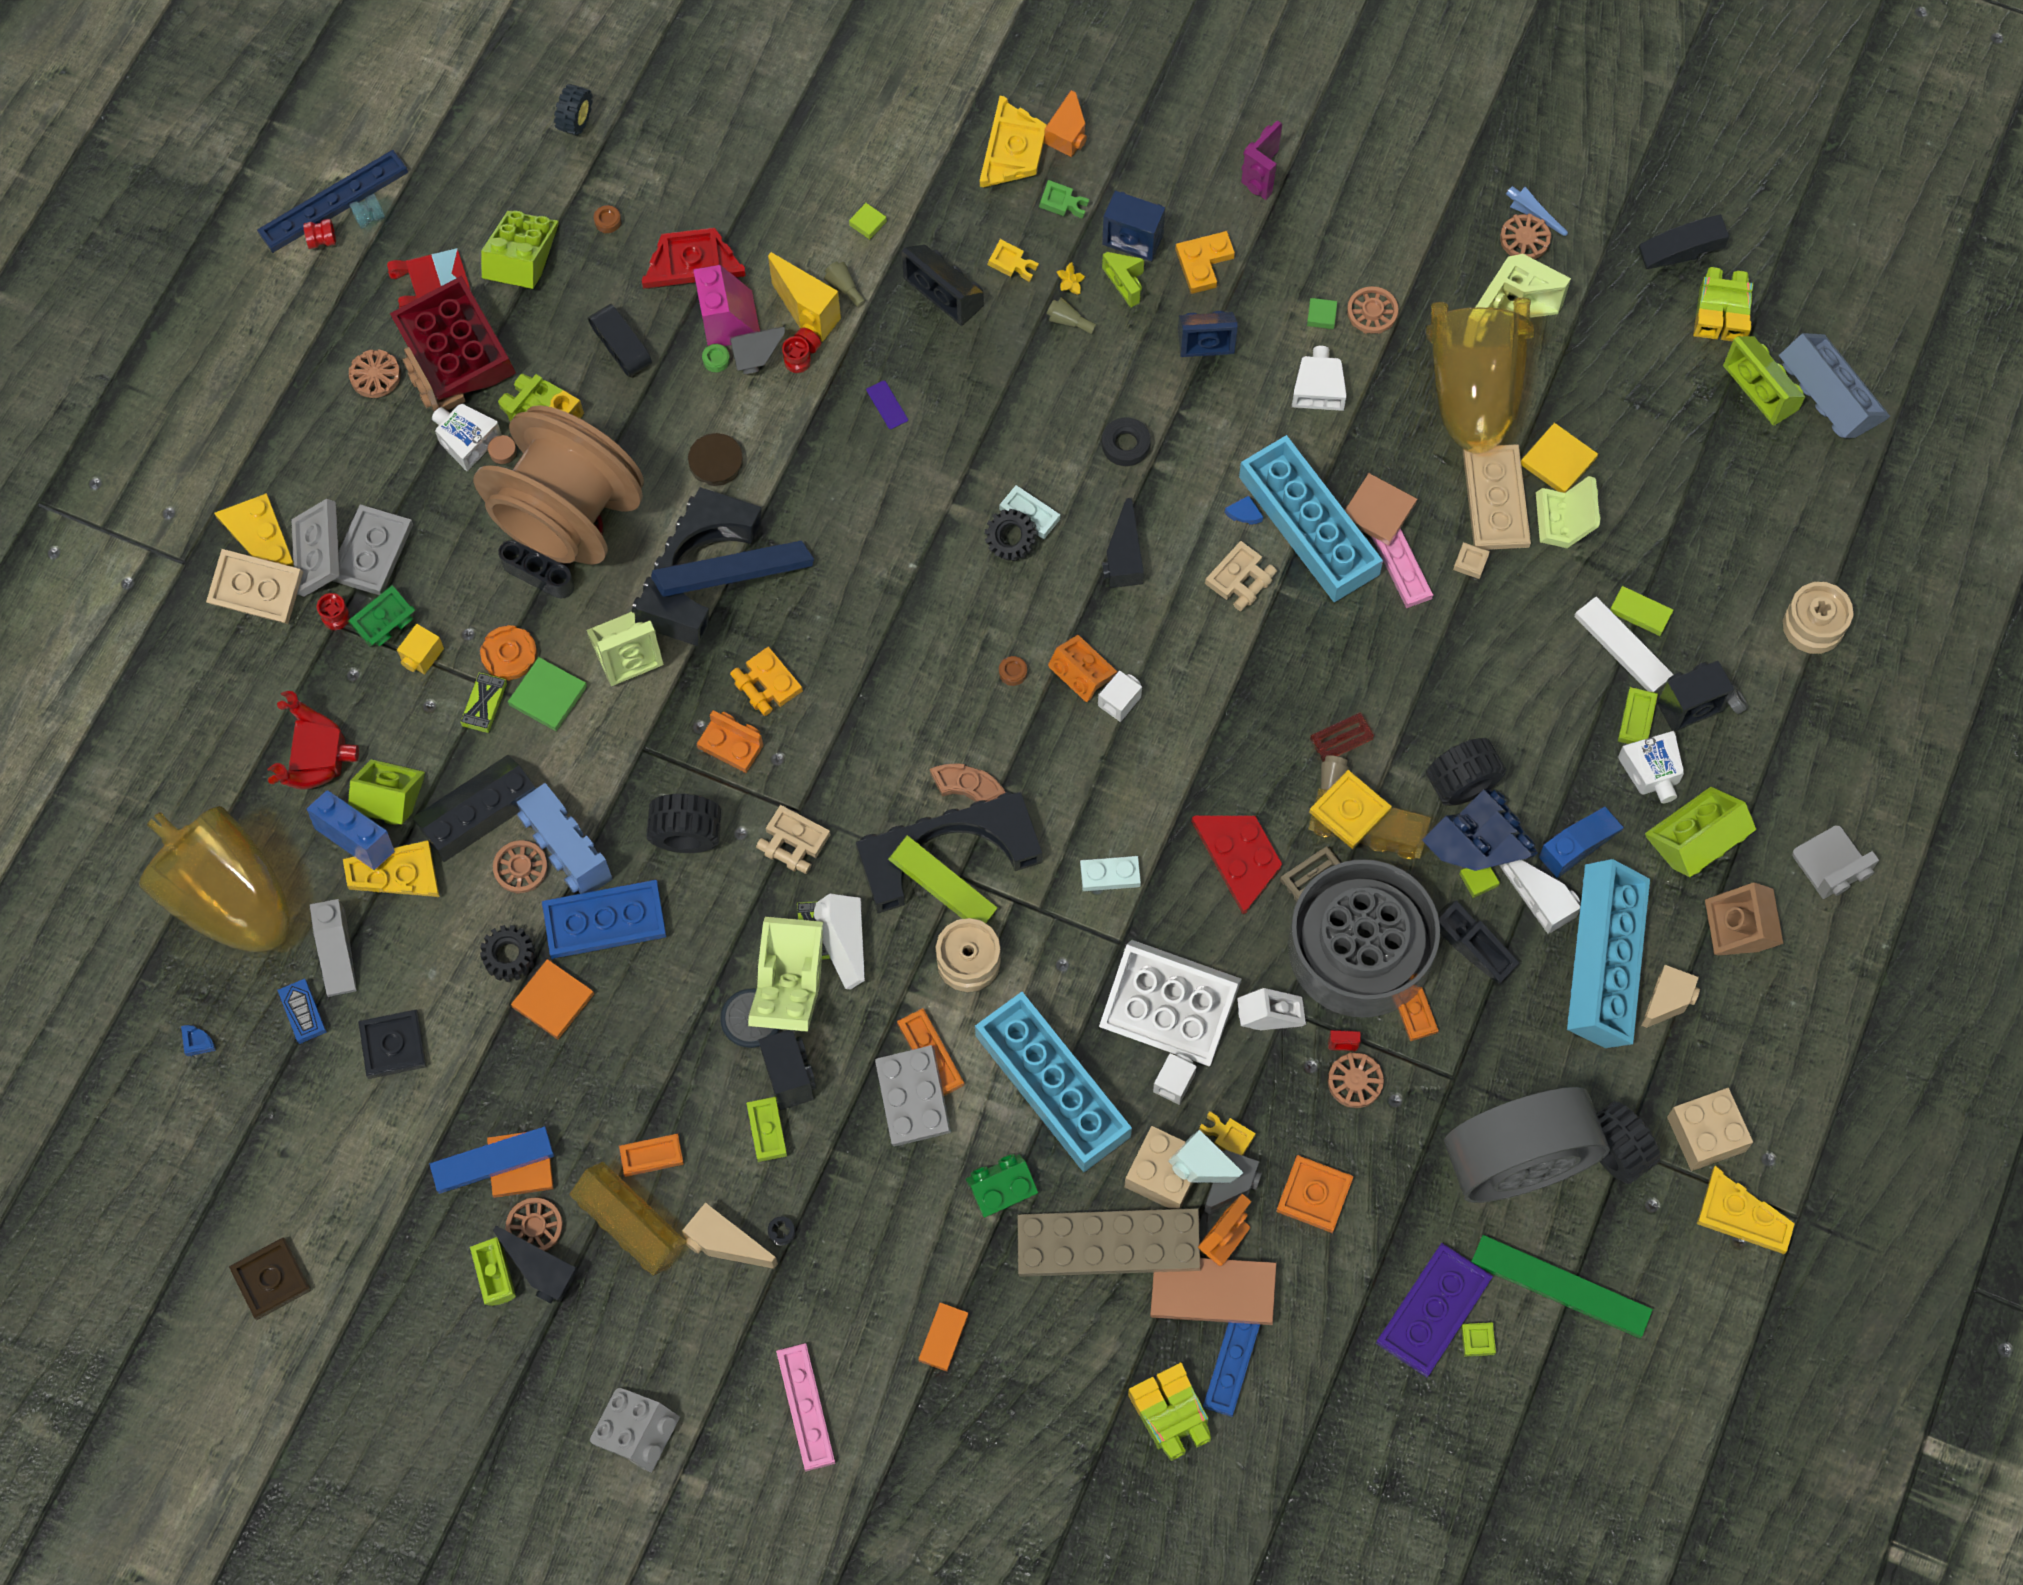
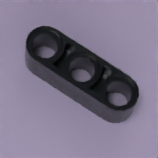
(619, 340)
(529, 559)

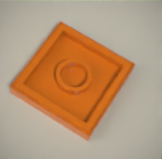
(552, 999)
(522, 1180)
(1314, 1194)

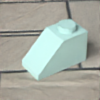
(1203, 1162)

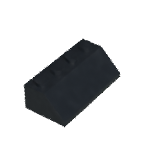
(474, 808)

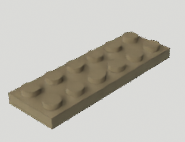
(1108, 1242)

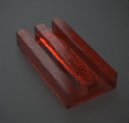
(1321, 747)

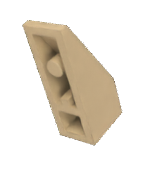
(721, 1239)

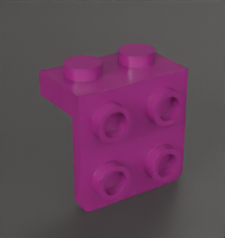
(1258, 167)

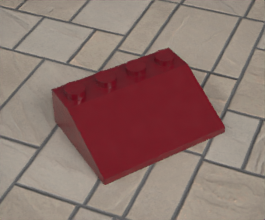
(452, 340)

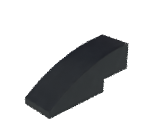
(1684, 242)
(1475, 942)

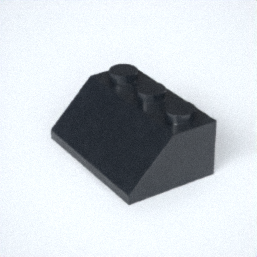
(942, 283)

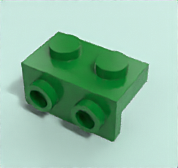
(381, 616)
(1001, 1184)

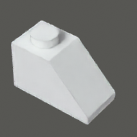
(1270, 1010)

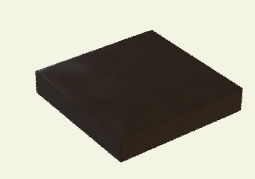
(269, 1278)

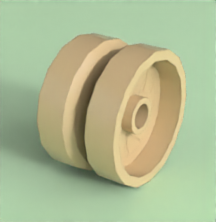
(1817, 617)
(982, 949)

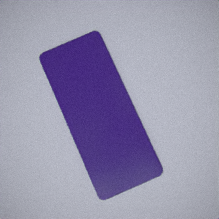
(887, 404)

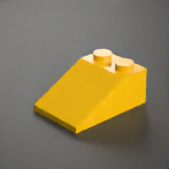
(806, 298)

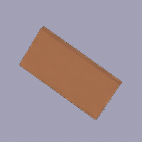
(1217, 1293)

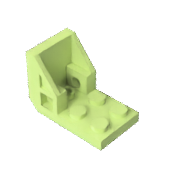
(1527, 279)
(625, 648)
(787, 974)

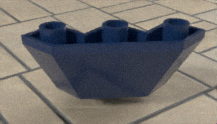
(1481, 835)

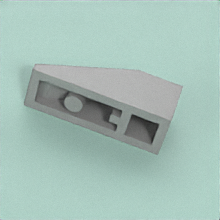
(333, 947)

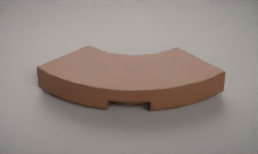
(966, 781)

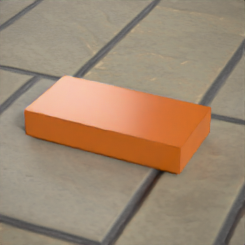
(651, 1155)
(943, 1337)

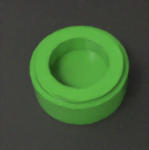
(716, 358)

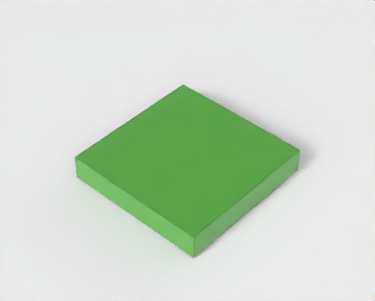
(547, 694)

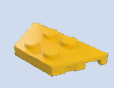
(1012, 146)

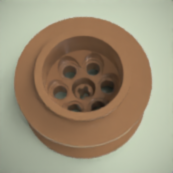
(559, 485)

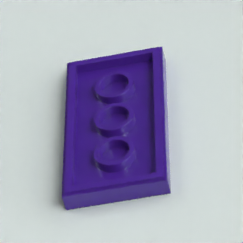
(1434, 1310)

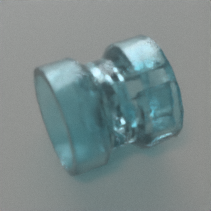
(367, 211)

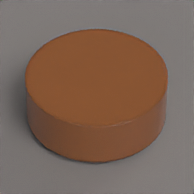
(607, 219)
(1013, 670)

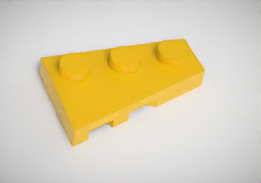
(257, 529)
(406, 871)
(1741, 1215)

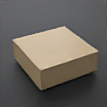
(1471, 560)

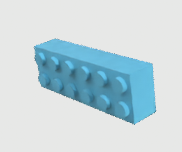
(1310, 518)
(1608, 954)
(1053, 1081)

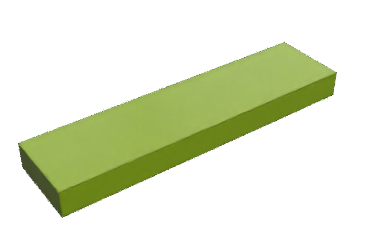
(941, 881)

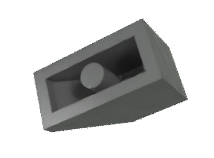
(755, 348)
(1226, 1193)

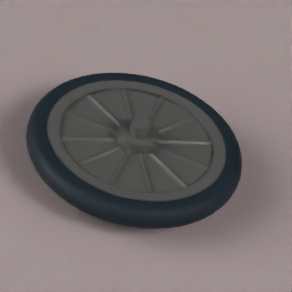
(735, 1020)

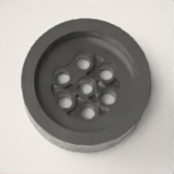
(1343, 980)
(1526, 1144)

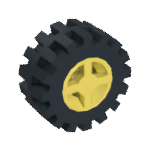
(573, 109)

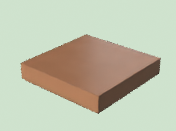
(1380, 509)

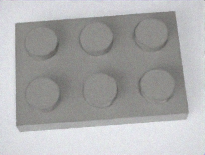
(316, 546)
(372, 549)
(913, 1095)

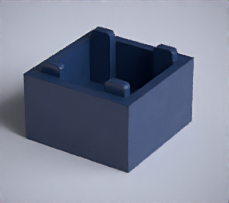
(1133, 225)

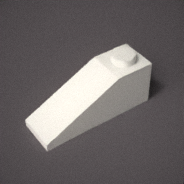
(1543, 894)
(843, 936)

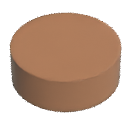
(502, 449)

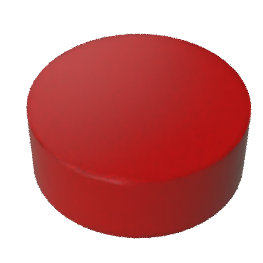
(811, 337)

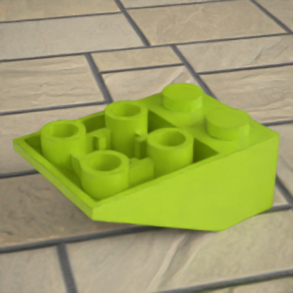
(518, 249)

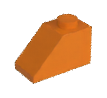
(1067, 127)

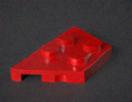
(689, 250)
(1240, 854)

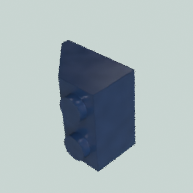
(1207, 334)

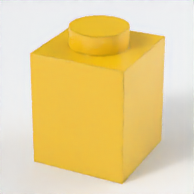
(420, 649)

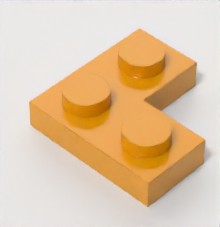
(1198, 256)

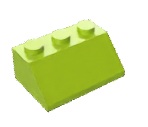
(1763, 379)
(1701, 831)

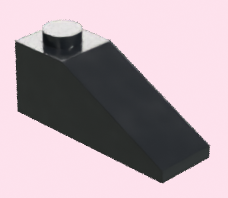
(1123, 555)
(542, 1270)

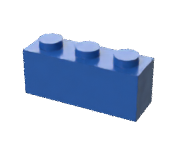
(350, 830)

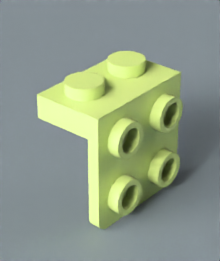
(1568, 515)

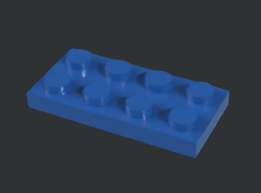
(603, 919)

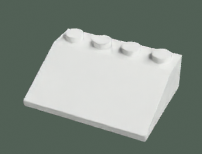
(1170, 1002)

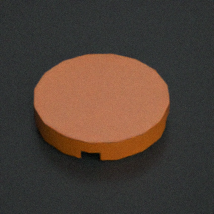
(508, 652)

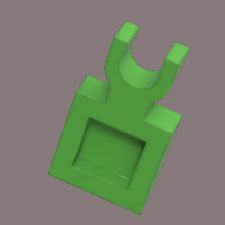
(1058, 199)

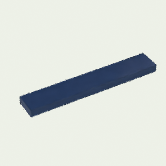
(333, 200)
(732, 568)

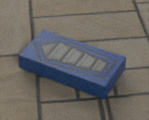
(302, 1011)

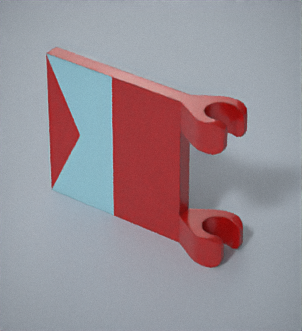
(428, 272)

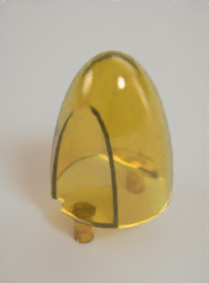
(1479, 370)
(217, 882)

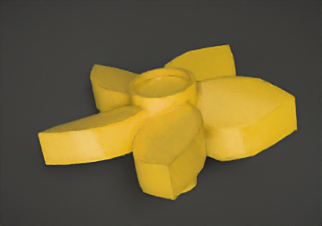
(1070, 280)

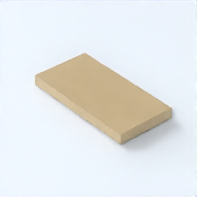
(1497, 498)

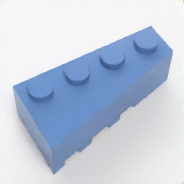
(564, 840)

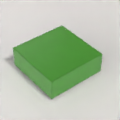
(1322, 313)

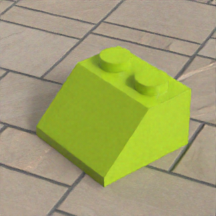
(385, 791)

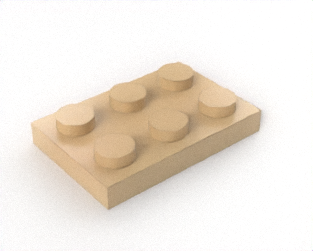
(254, 586)

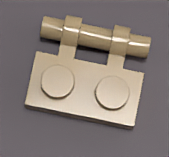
(1234, 570)
(796, 831)

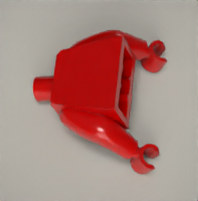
(315, 750)

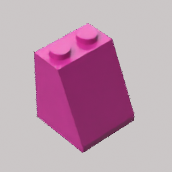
(725, 305)

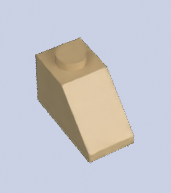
(1671, 995)

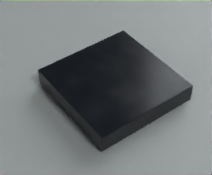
(392, 1044)

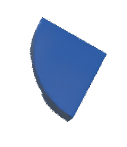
(1244, 511)
(196, 1041)

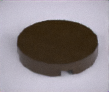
(715, 459)

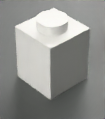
(1120, 695)
(1175, 1078)

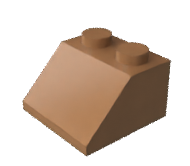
(1744, 920)

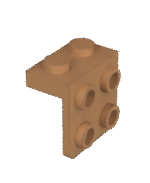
(426, 393)

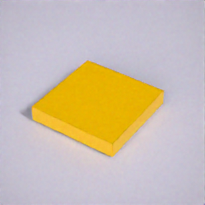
(1559, 459)
(1350, 809)

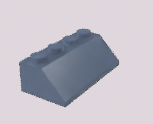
(1833, 385)

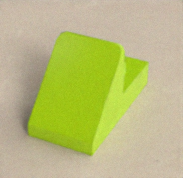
(1123, 273)

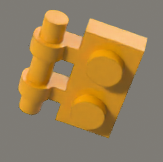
(772, 675)

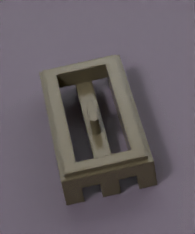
(1293, 887)

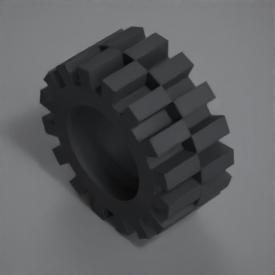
(995, 530)
(497, 940)

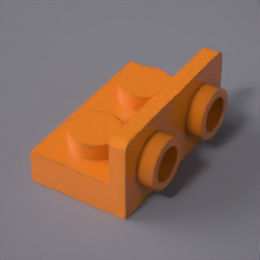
(1081, 667)
(731, 741)
(1227, 1232)

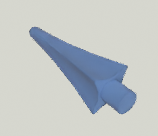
(1527, 204)

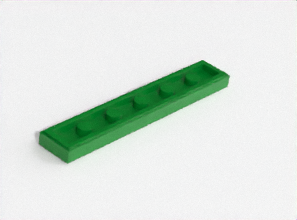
(1561, 1286)

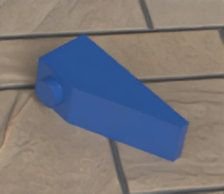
(1579, 841)

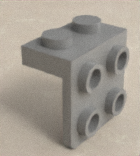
(1833, 862)
(635, 1428)

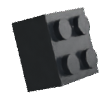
(1695, 695)
(786, 1069)

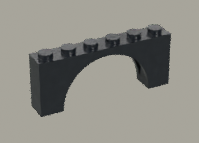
(707, 520)
(999, 821)

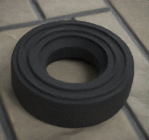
(1126, 457)

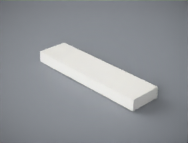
(1623, 645)

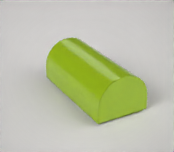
(493, 1272)

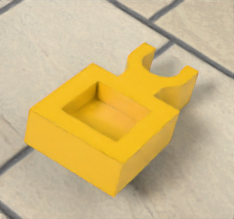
(1008, 259)
(1230, 1136)

